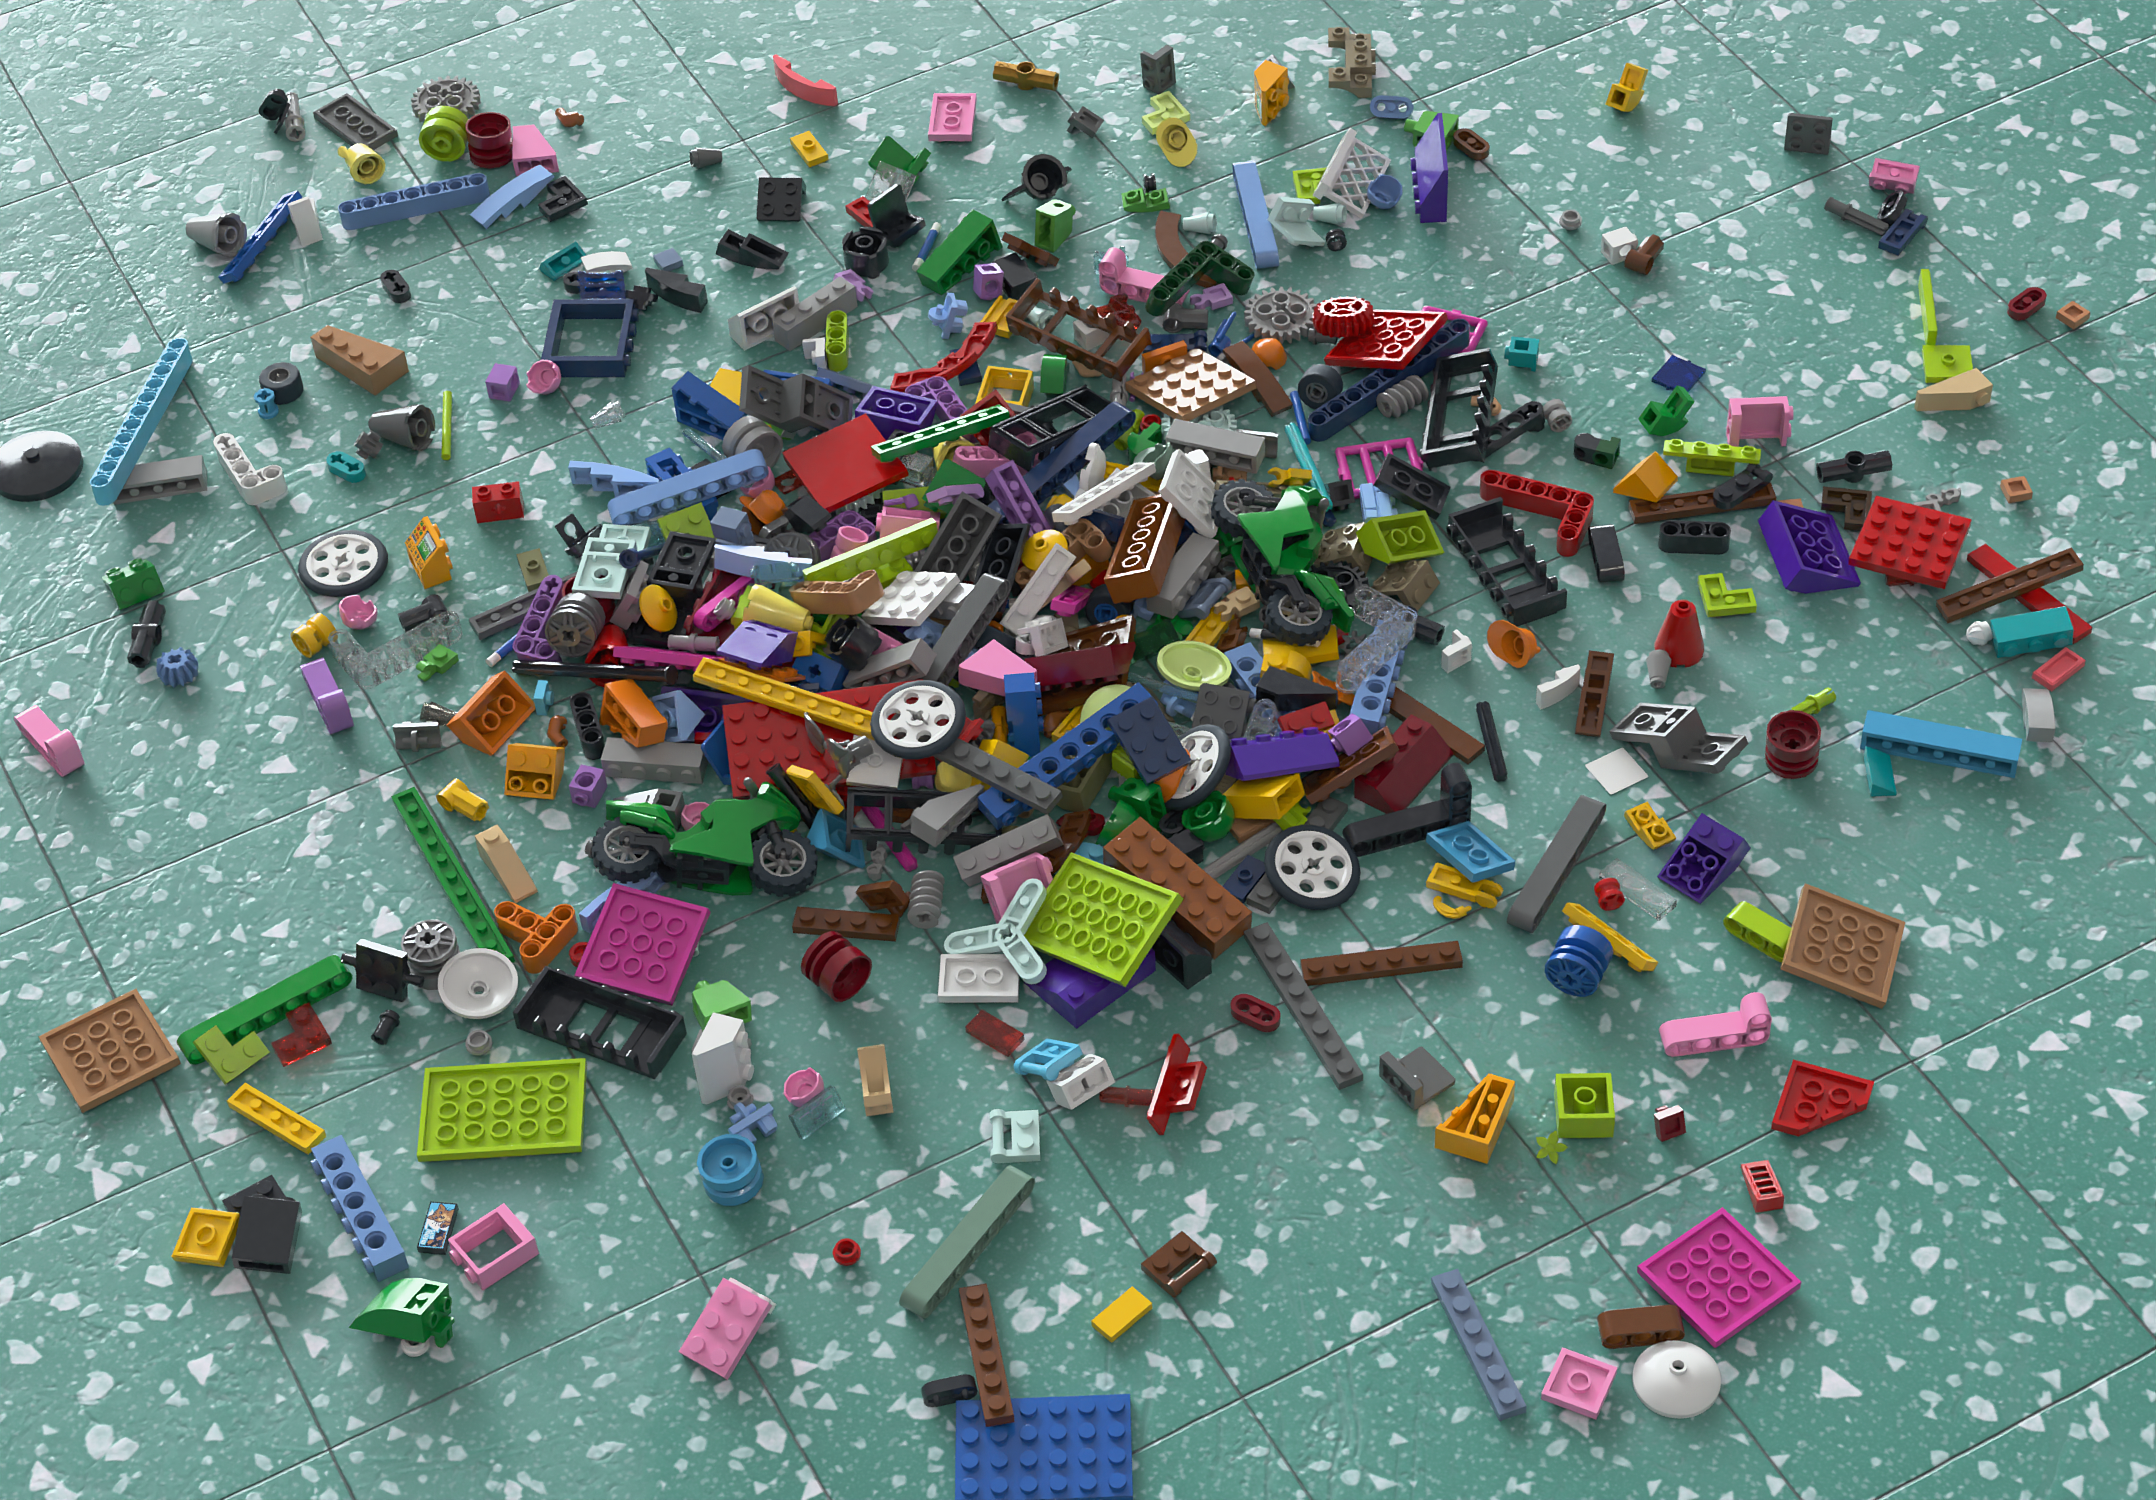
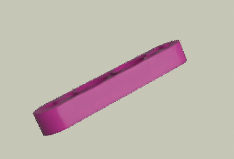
(705, 618)

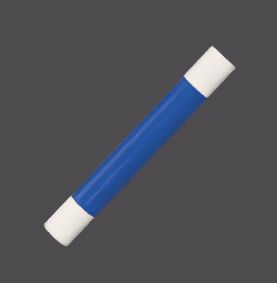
(927, 246)
(501, 652)

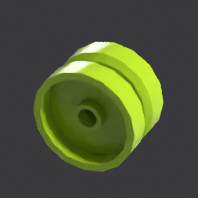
(444, 133)

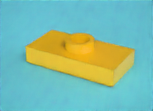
(809, 149)

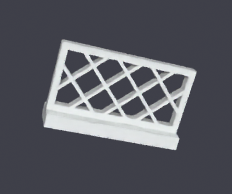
(1339, 166)

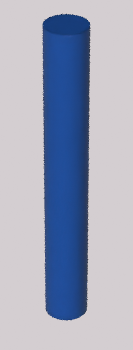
(1300, 417)

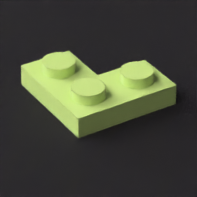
(1166, 107)

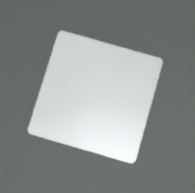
(1616, 771)

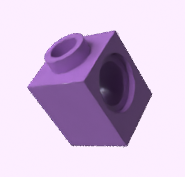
(984, 273)
(502, 382)
(1349, 735)
(588, 786)

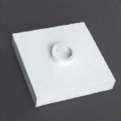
(876, 770)

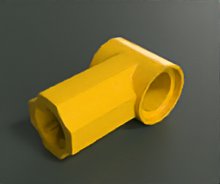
(458, 797)

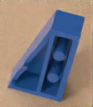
(703, 406)

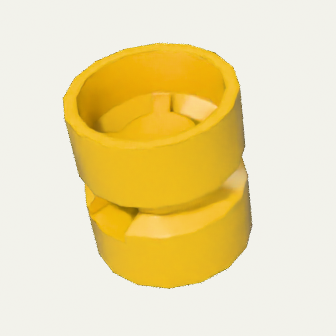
(313, 635)

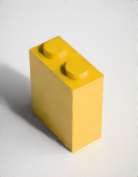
(1265, 796)

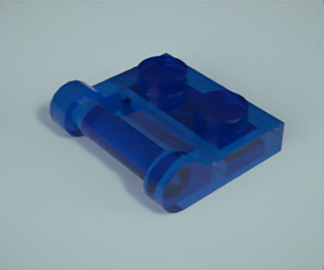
(601, 290)

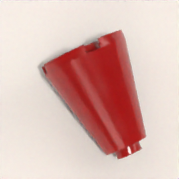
(1681, 635)
(603, 648)

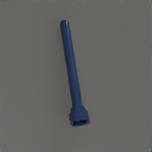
(631, 557)

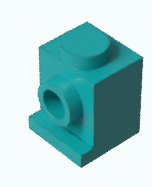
(1522, 352)

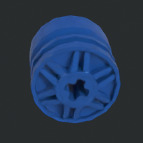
(1579, 960)

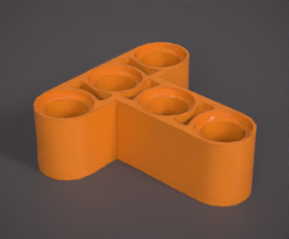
(539, 936)

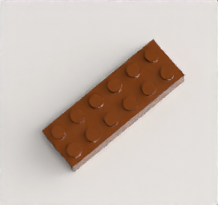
(1144, 550)
(1207, 908)

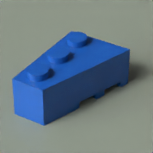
(1023, 712)

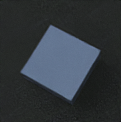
(668, 260)

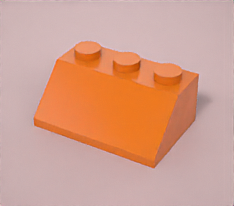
(492, 714)

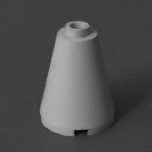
(218, 232)

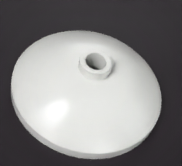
(473, 972)
(1674, 1391)

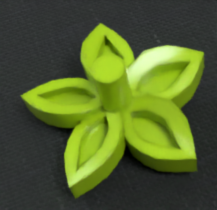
(1550, 1147)

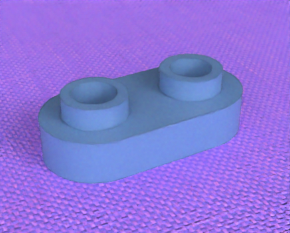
(1392, 106)

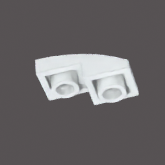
(305, 221)
(606, 261)
(1564, 684)

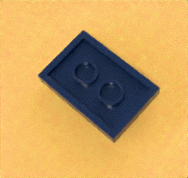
(1149, 741)

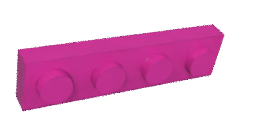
(1071, 600)

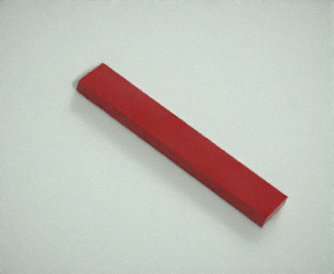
(1993, 565)

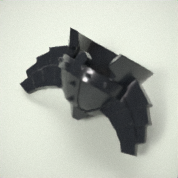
(1041, 178)

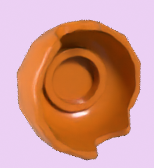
(1270, 352)

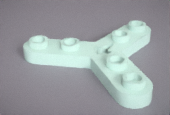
(1016, 948)

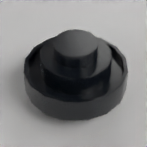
(642, 297)

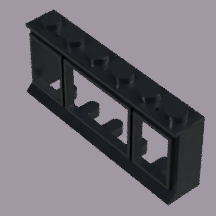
(1004, 434)
(1433, 437)
(905, 799)

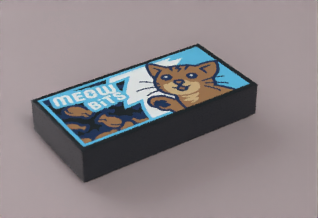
(437, 1228)

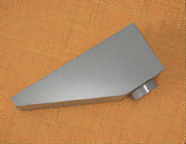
(944, 814)

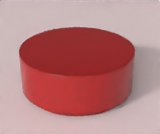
(576, 952)

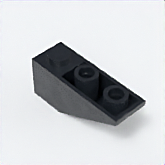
(1293, 692)

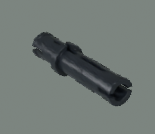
(789, 788)

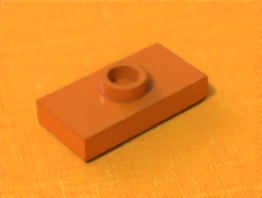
(1162, 355)

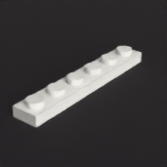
(1103, 492)

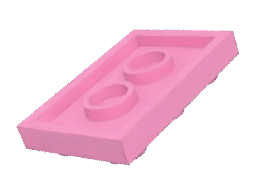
(952, 117)
(725, 1328)

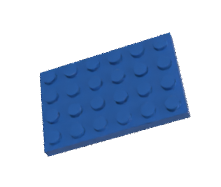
(1049, 1453)

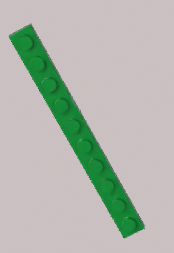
(449, 872)

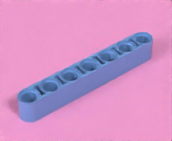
(414, 201)
(1255, 215)
(688, 488)

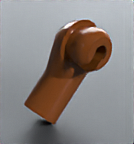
(554, 731)

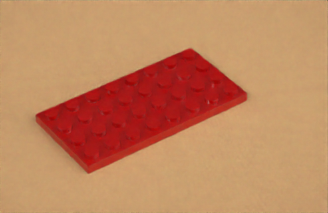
(766, 736)

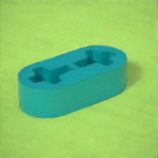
(348, 464)

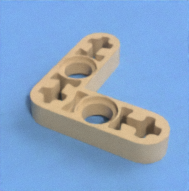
(1069, 579)

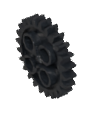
(1345, 577)

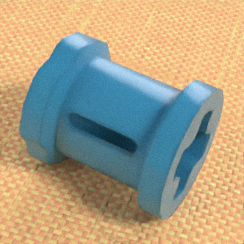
(267, 403)

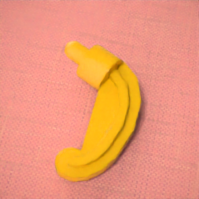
(1448, 911)

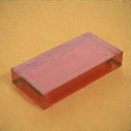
(994, 1033)

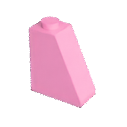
(532, 150)
(988, 666)

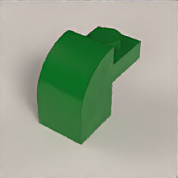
(1053, 373)
(1668, 417)
(1147, 439)

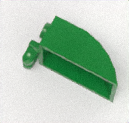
(410, 1311)

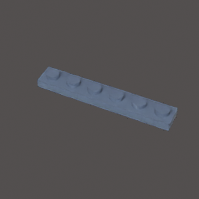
(1478, 1345)

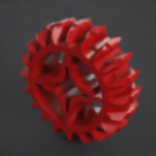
(1343, 317)

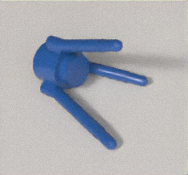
(1221, 340)

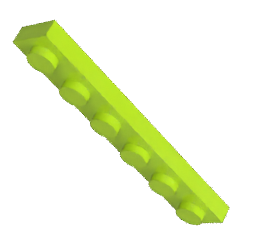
(874, 553)

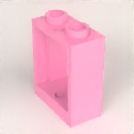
(897, 519)
(483, 1229)

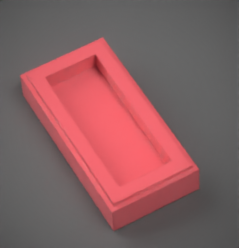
(2058, 669)

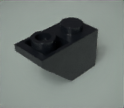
(806, 515)

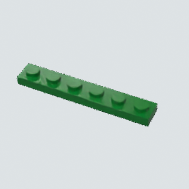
(939, 433)

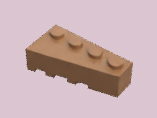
(360, 359)

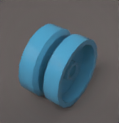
(730, 1169)

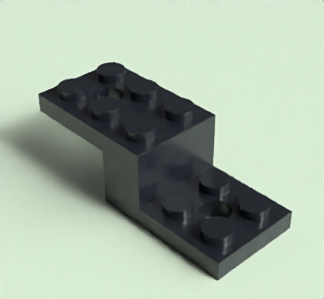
(680, 578)

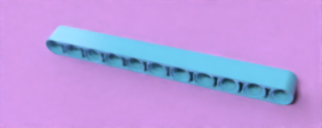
(141, 422)

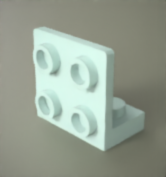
(1290, 219)

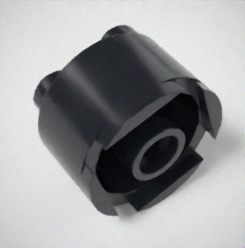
(865, 252)
(851, 642)

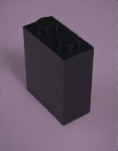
(267, 1234)

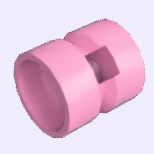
(848, 539)

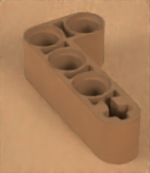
(1082, 539)
(839, 597)

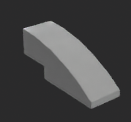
(2038, 715)

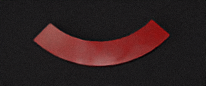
(955, 363)

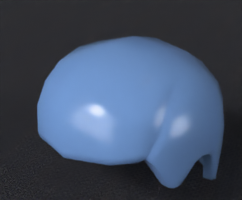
(1384, 191)

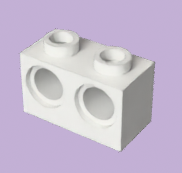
(1081, 1081)

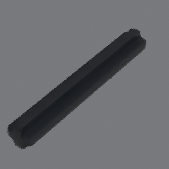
(1491, 741)

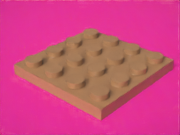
(1190, 385)
(1843, 946)
(109, 1050)

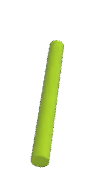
(446, 425)

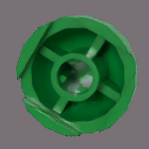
(1210, 818)
(1120, 819)

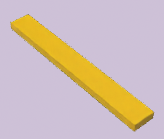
(784, 697)

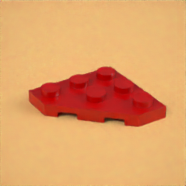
(1818, 1098)

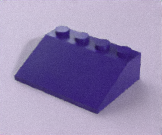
(1431, 174)
(1807, 549)
(1081, 994)

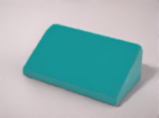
(563, 261)
(1879, 773)

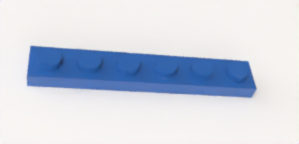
(257, 241)

